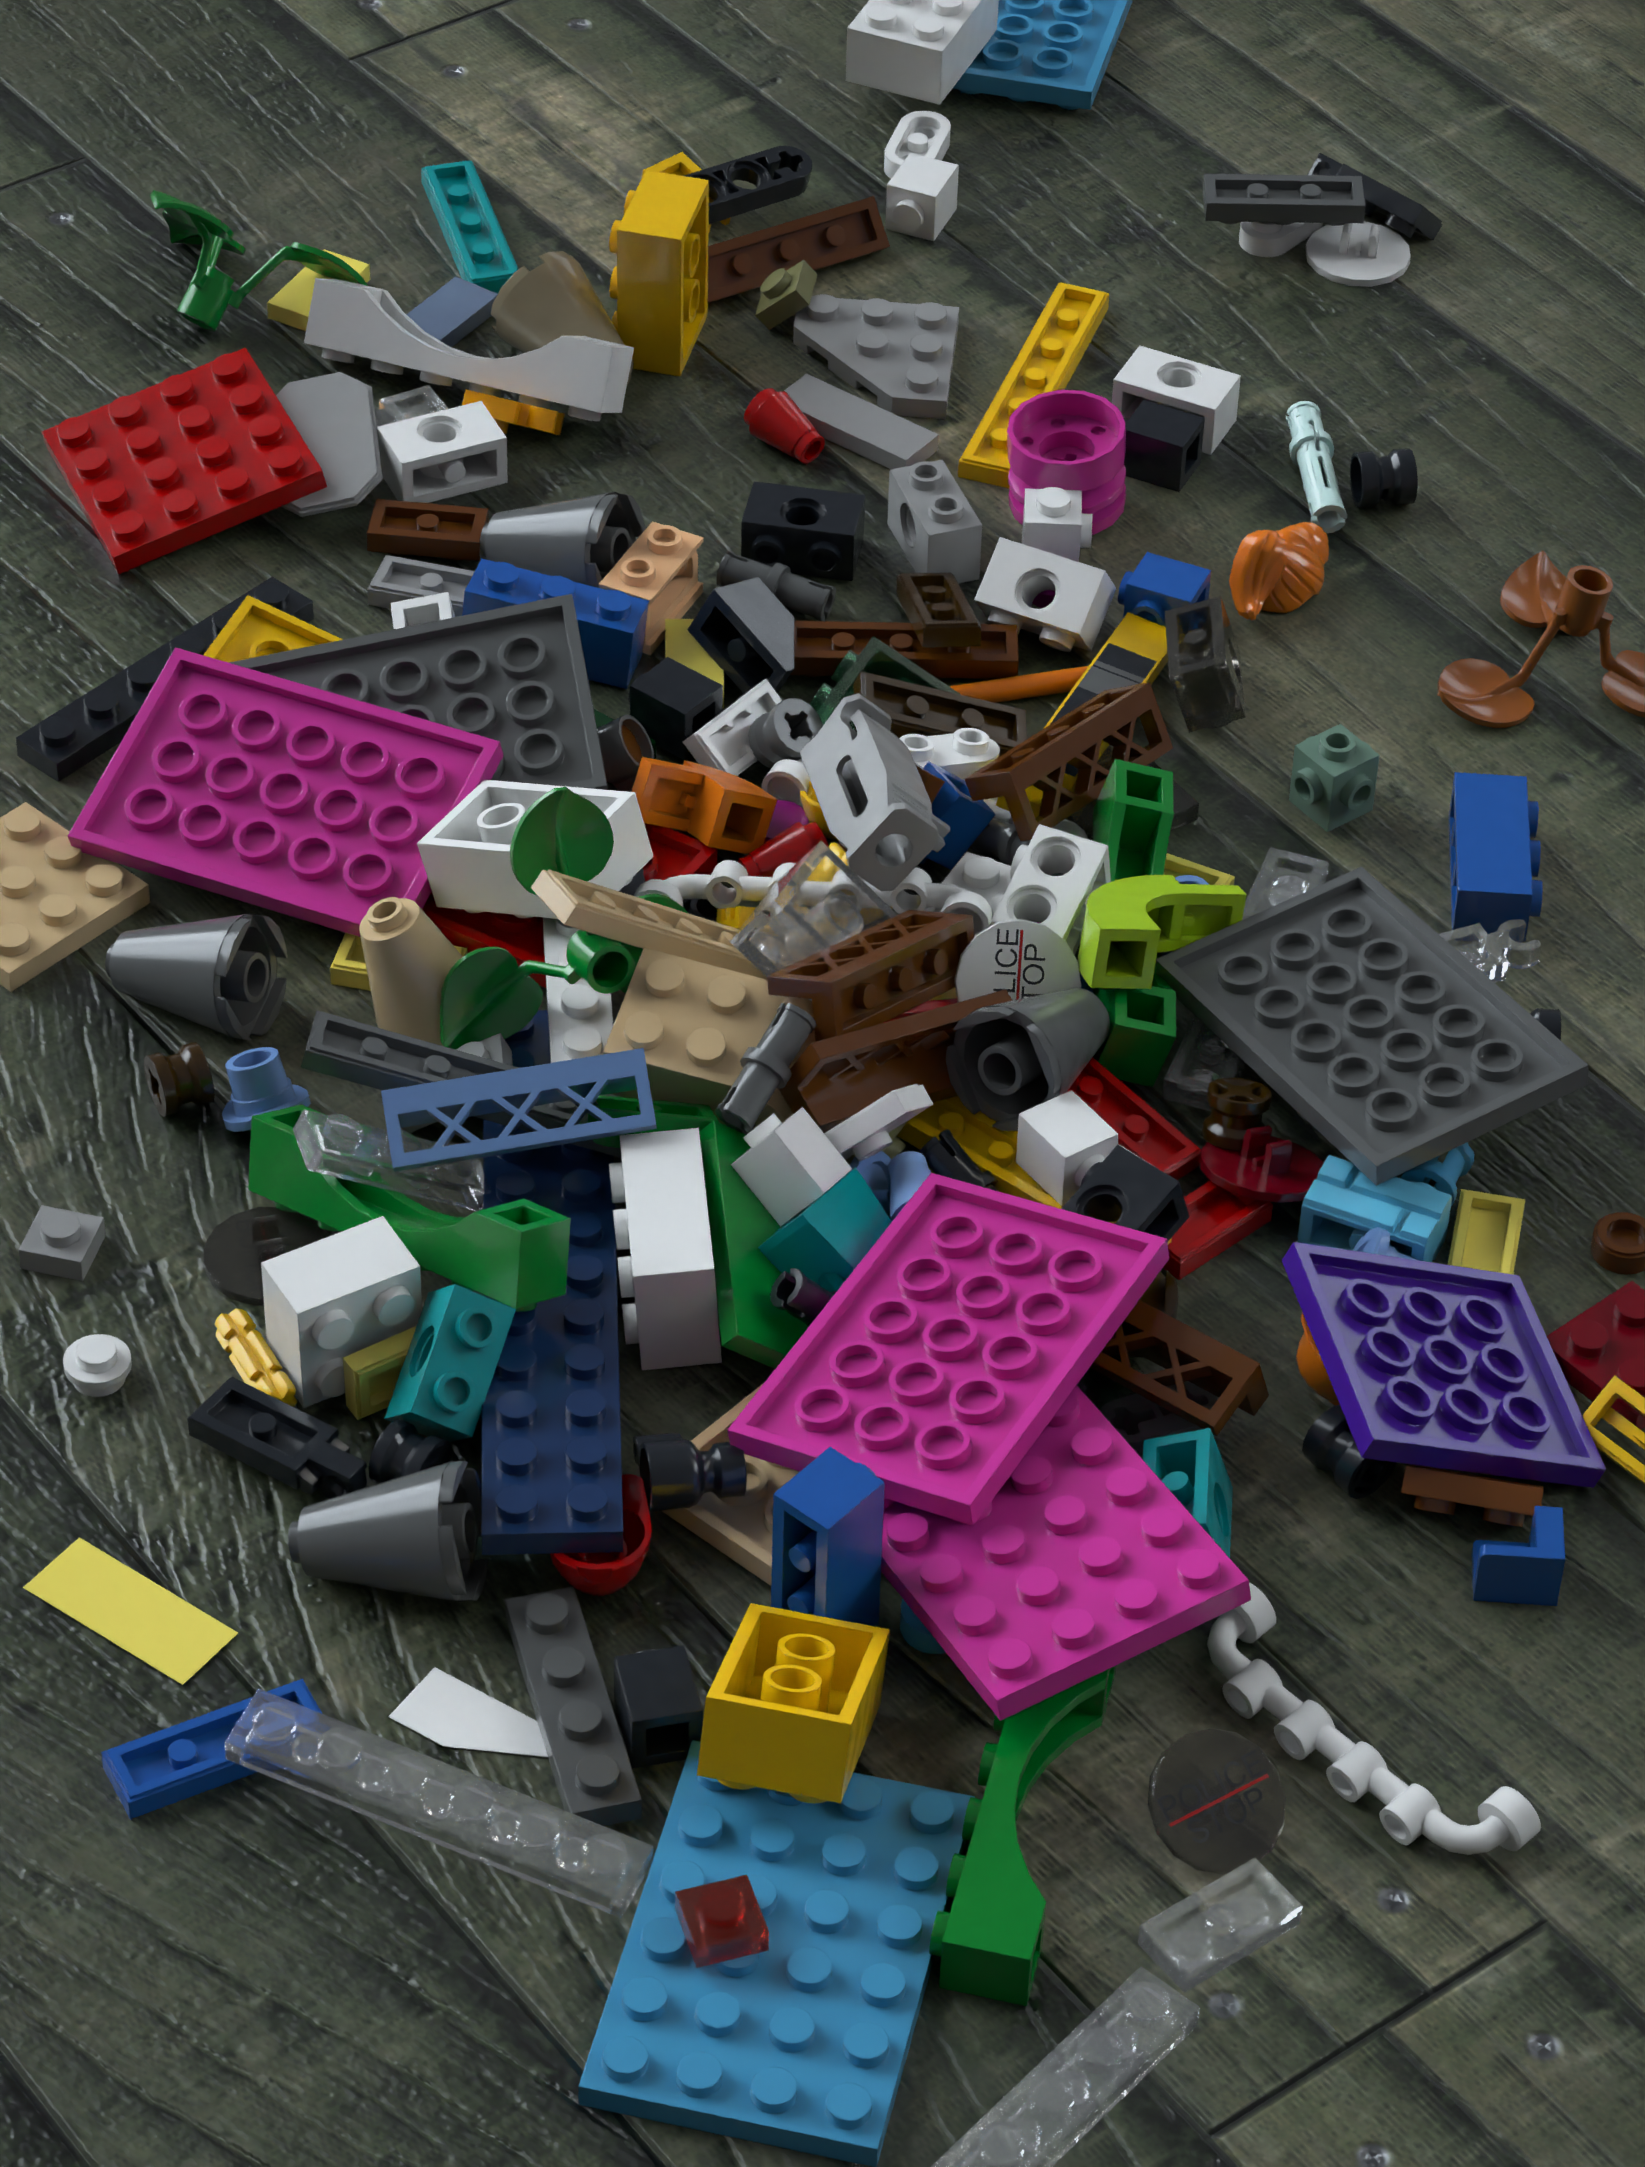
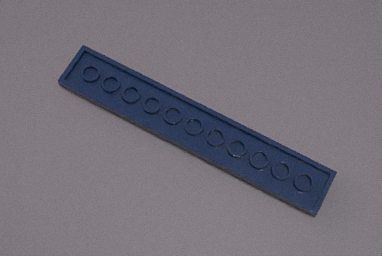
(556, 1387)

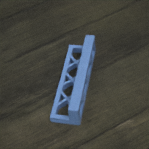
(516, 1094)

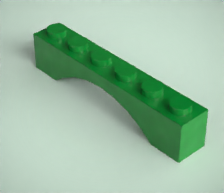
(1135, 823)
(502, 1251)
(997, 1912)

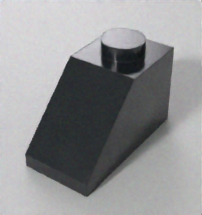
(747, 634)

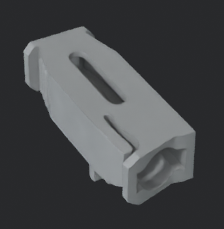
(872, 794)

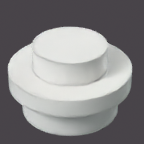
(97, 1364)

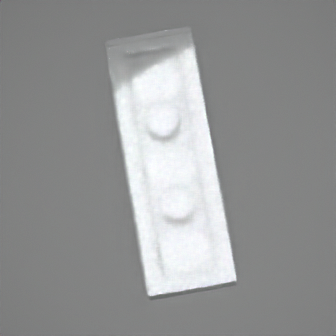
(362, 1154)

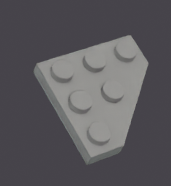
(886, 346)

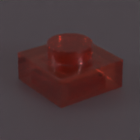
(721, 1921)

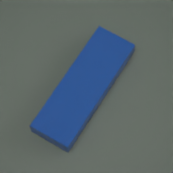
(184, 1757)

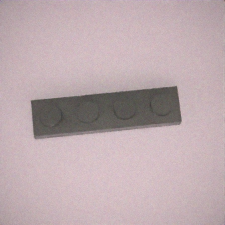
(573, 1707)

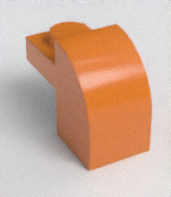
(704, 802)

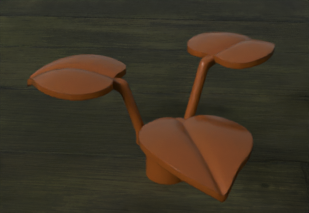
(1537, 598)

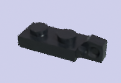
(1403, 213)
(277, 1440)

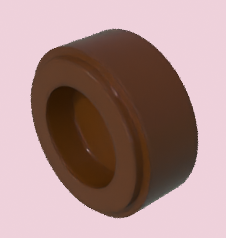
(1620, 1243)

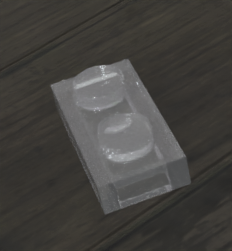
(1219, 1924)

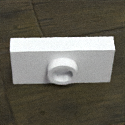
(725, 739)
(868, 1129)

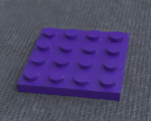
(1442, 1366)

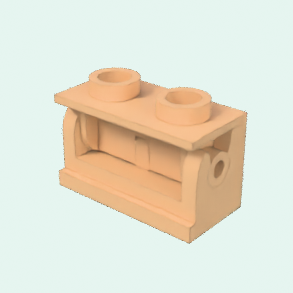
(659, 569)

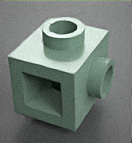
(1334, 777)

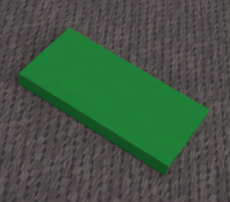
(741, 1270)

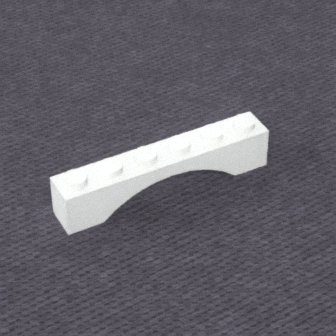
(369, 323)

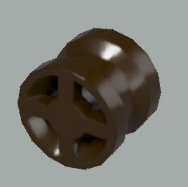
(179, 1079)
(1235, 1108)

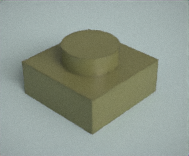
(785, 293)

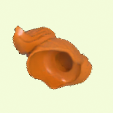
(1278, 569)

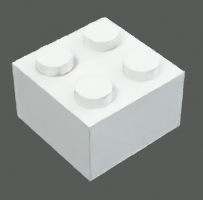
(337, 1302)

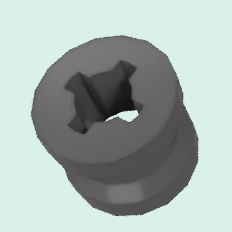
(771, 731)

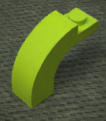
(1145, 916)

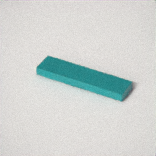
(469, 224)

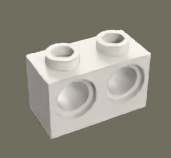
(1049, 899)

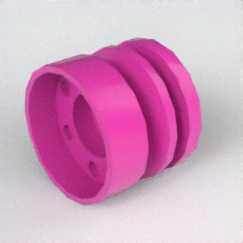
(1069, 444)

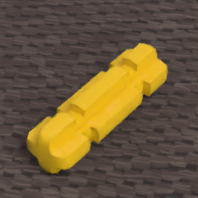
(253, 1356)

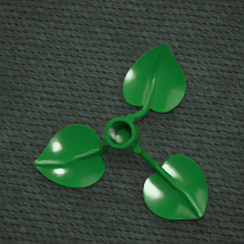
(210, 288)
(486, 987)

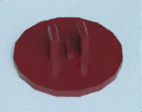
(1263, 1169)

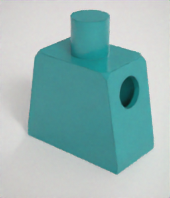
(830, 1233)

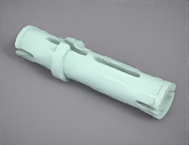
(1313, 453)

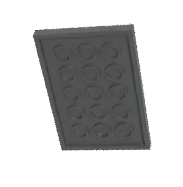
(489, 673)
(1371, 1024)

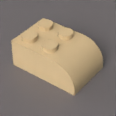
(696, 1028)

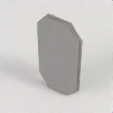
(341, 431)

